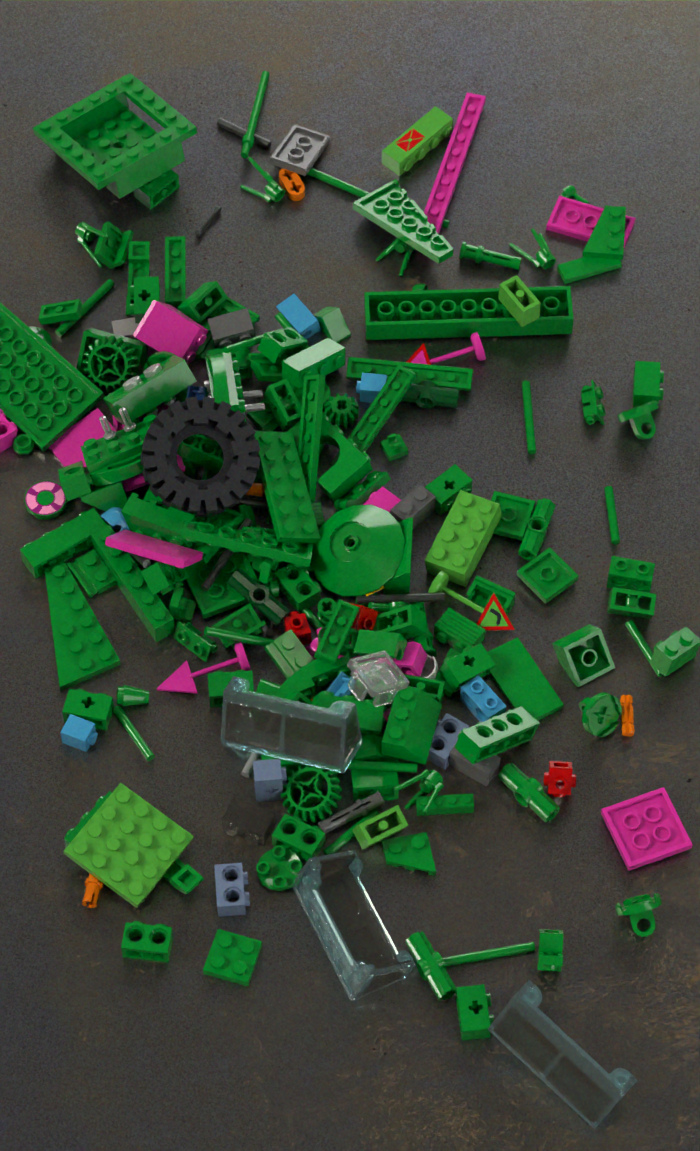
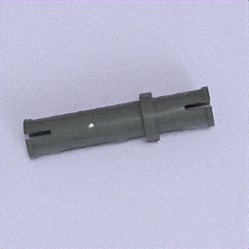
(352, 812)

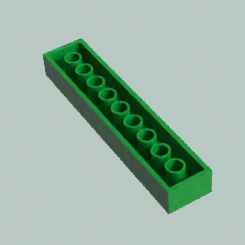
(461, 314)

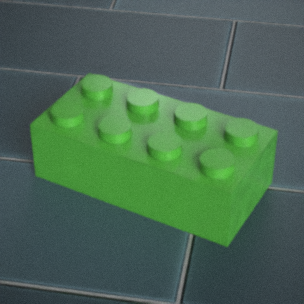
(463, 537)

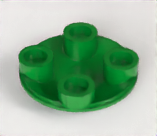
(278, 868)

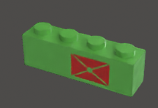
(417, 141)

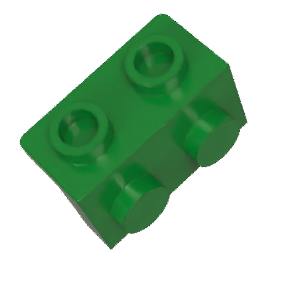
(113, 249)
(242, 621)

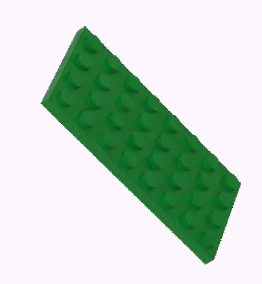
(38, 385)

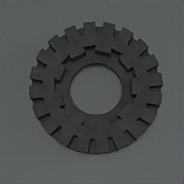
(209, 419)

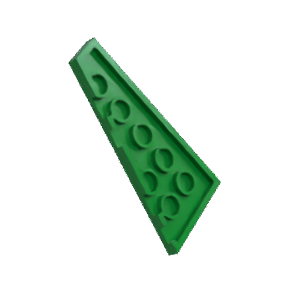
(403, 218)

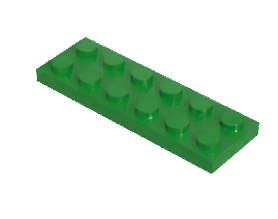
(286, 488)

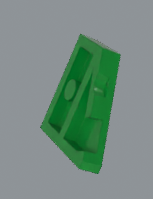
(410, 852)

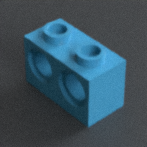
(481, 699)

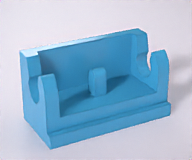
(299, 316)

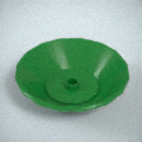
(365, 564)

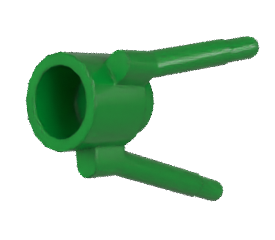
(272, 189)
(87, 233)
(400, 246)
(544, 256)
(430, 782)

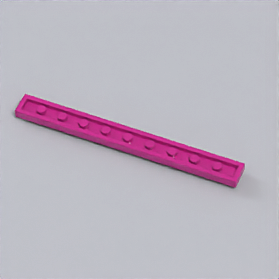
(454, 159)

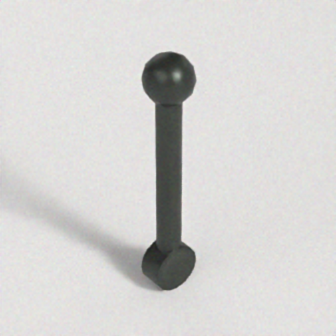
(198, 233)
(270, 632)

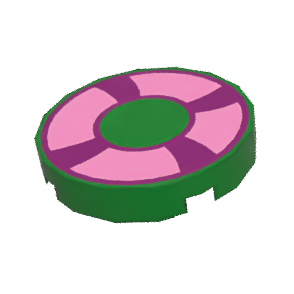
(45, 500)

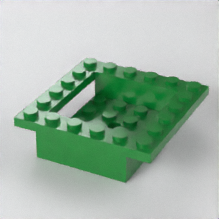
(100, 124)

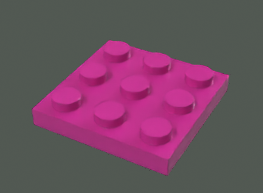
(646, 828)

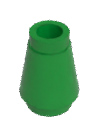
(131, 695)

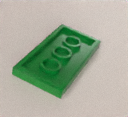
(523, 681)

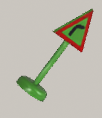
(493, 615)

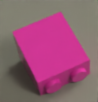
(170, 331)

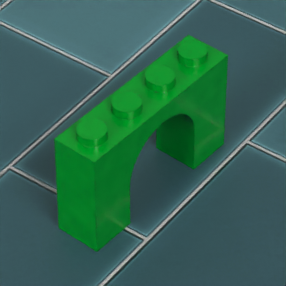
(350, 466)

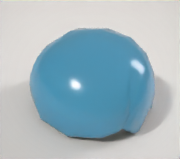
(115, 518)

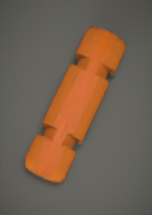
(627, 715)

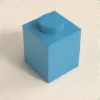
(370, 386)
(79, 733)

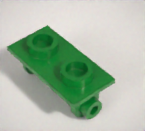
(595, 411)
(190, 638)

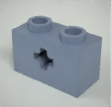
(269, 780)

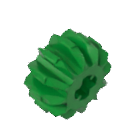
(342, 410)

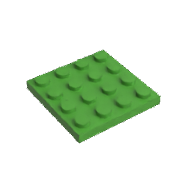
(128, 845)

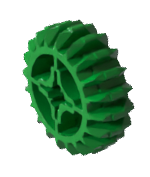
(97, 354)
(304, 808)

